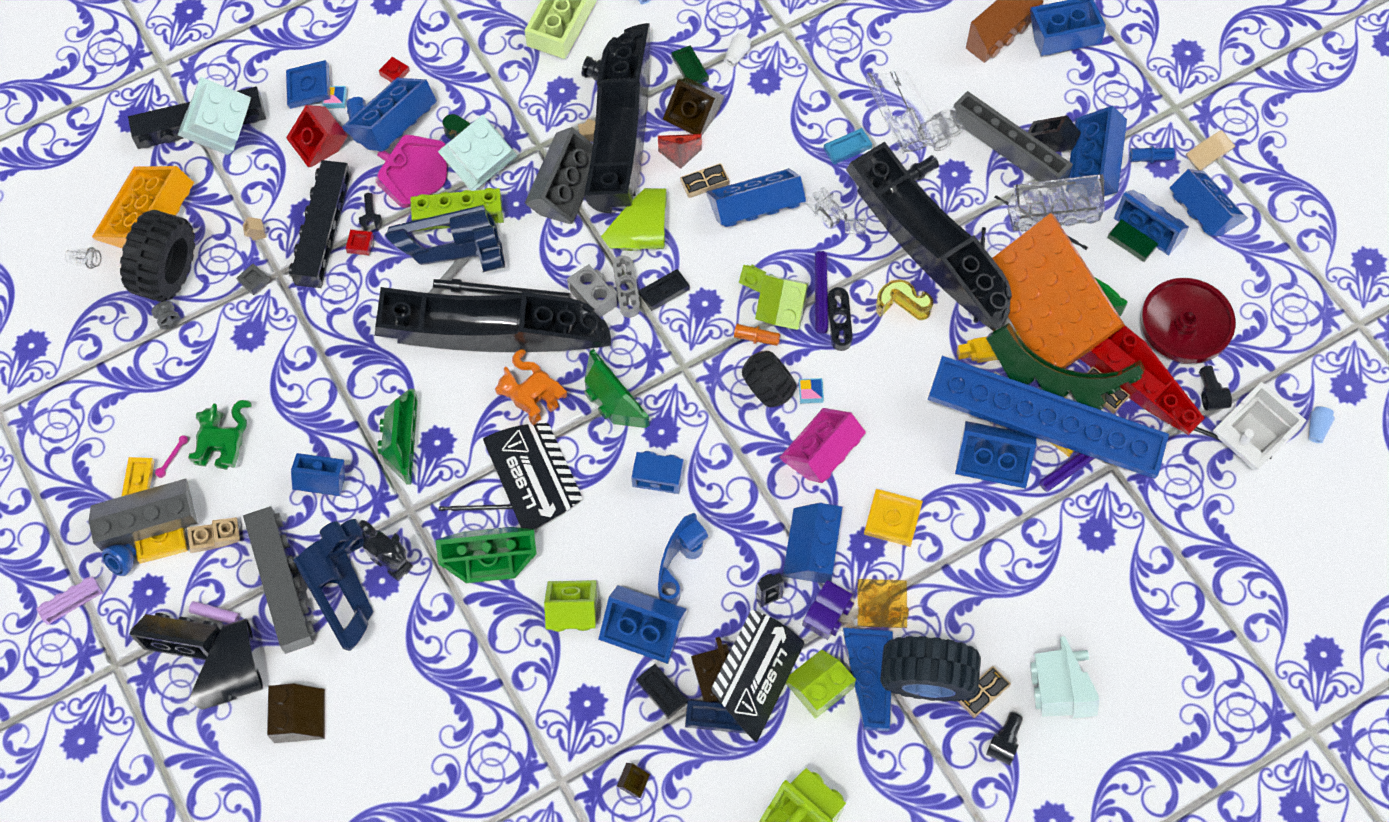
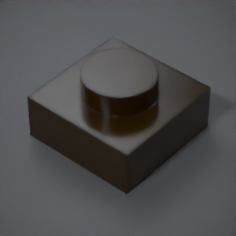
(633, 780)

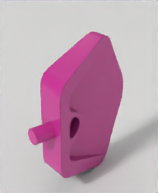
(412, 169)

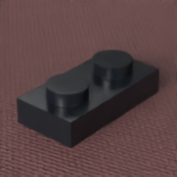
(664, 289)
(769, 589)
(661, 691)

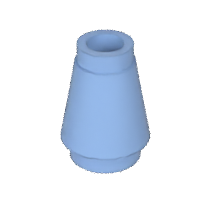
(1320, 423)

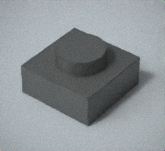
(253, 279)

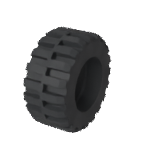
(157, 255)

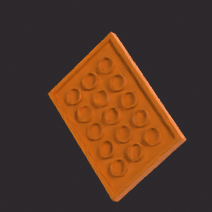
(1055, 295)

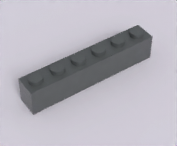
(1011, 140)
(278, 579)

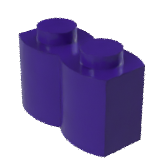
(827, 610)

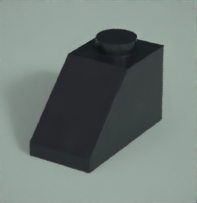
(1056, 133)

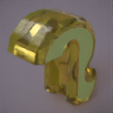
(905, 296)

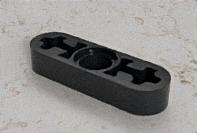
(835, 327)

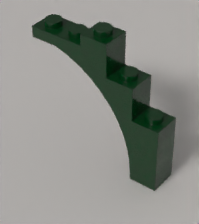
(1023, 364)

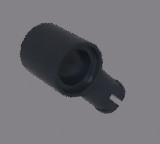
(1213, 394)
(1004, 744)

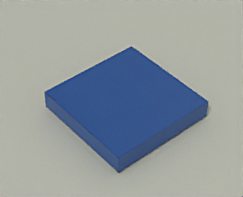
(307, 84)

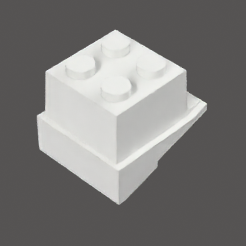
(1259, 426)

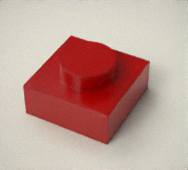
(393, 69)
(359, 242)

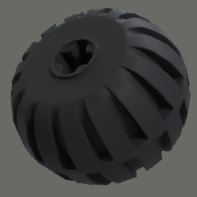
(768, 378)

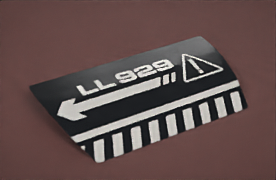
(533, 473)
(757, 671)

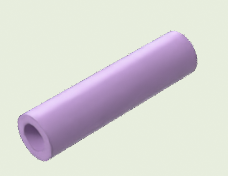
(213, 612)

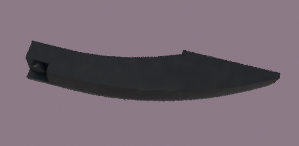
(619, 120)
(931, 236)
(489, 322)

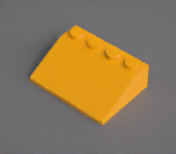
(143, 190)

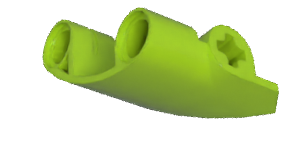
(640, 224)

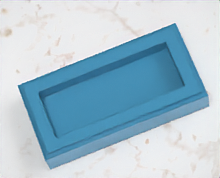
(847, 146)

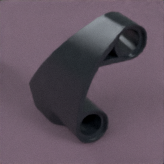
(228, 668)

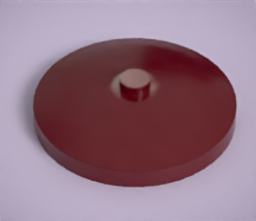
(1188, 320)

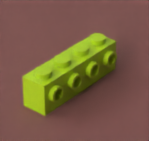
(445, 202)

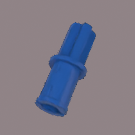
(1151, 154)

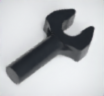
(369, 215)

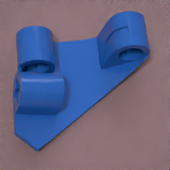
(687, 539)

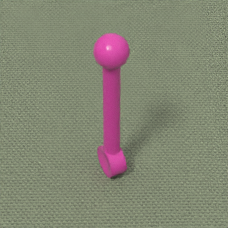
(160, 472)

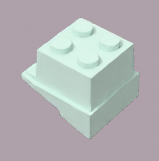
(214, 116)
(478, 153)
(1062, 684)

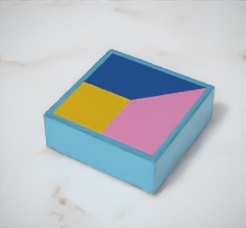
(337, 97)
(811, 390)

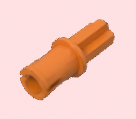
(756, 335)

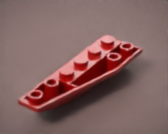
(1156, 389)

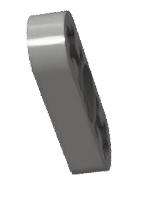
(633, 292)

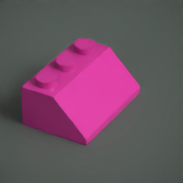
(823, 444)

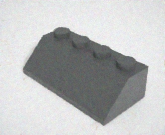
(562, 177)
(142, 514)

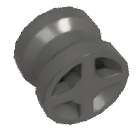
(165, 314)

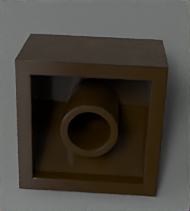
(692, 106)
(295, 713)

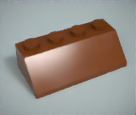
(998, 26)

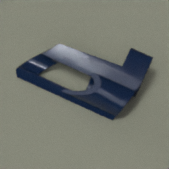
(472, 233)
(328, 563)

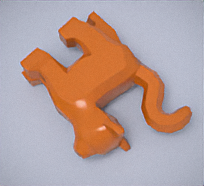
(532, 390)

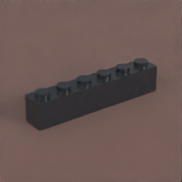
(164, 124)
(320, 224)

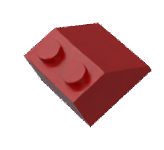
(316, 135)

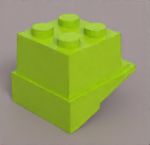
(805, 801)

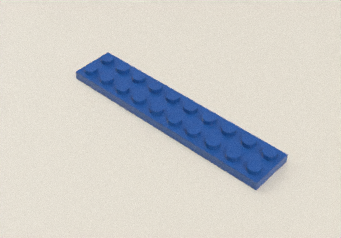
(1048, 417)

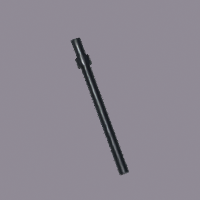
(457, 286)

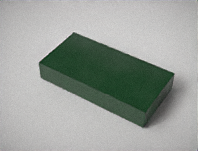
(689, 64)
(1132, 240)

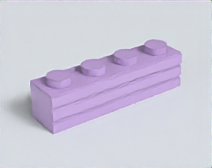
(69, 600)

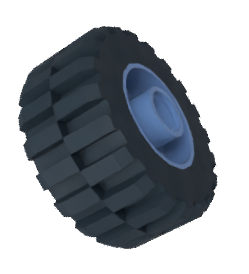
(930, 668)

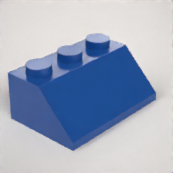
(1066, 26)
(1207, 202)
(1151, 220)
(995, 454)
(813, 542)
(642, 624)

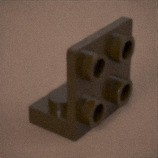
(707, 667)

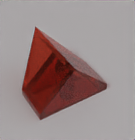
(680, 148)

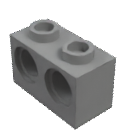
(590, 292)

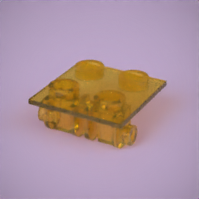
(882, 603)

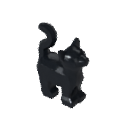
(385, 550)

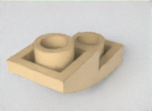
(1210, 150)
(213, 536)

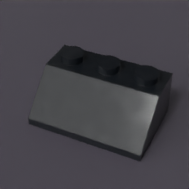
(175, 636)

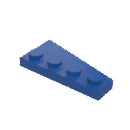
(865, 660)

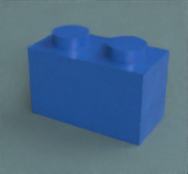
(657, 472)
(318, 474)

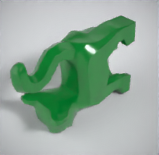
(220, 439)

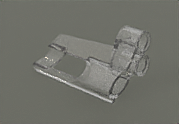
(917, 125)

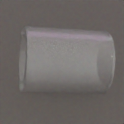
(855, 226)

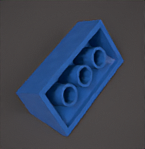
(390, 113)
(1100, 147)
(756, 197)

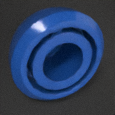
(119, 558)

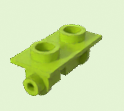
(752, 277)

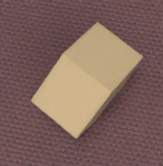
(587, 129)
(254, 228)

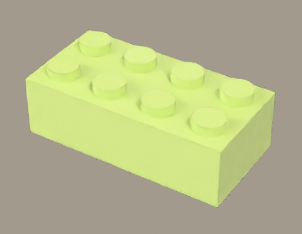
(557, 25)

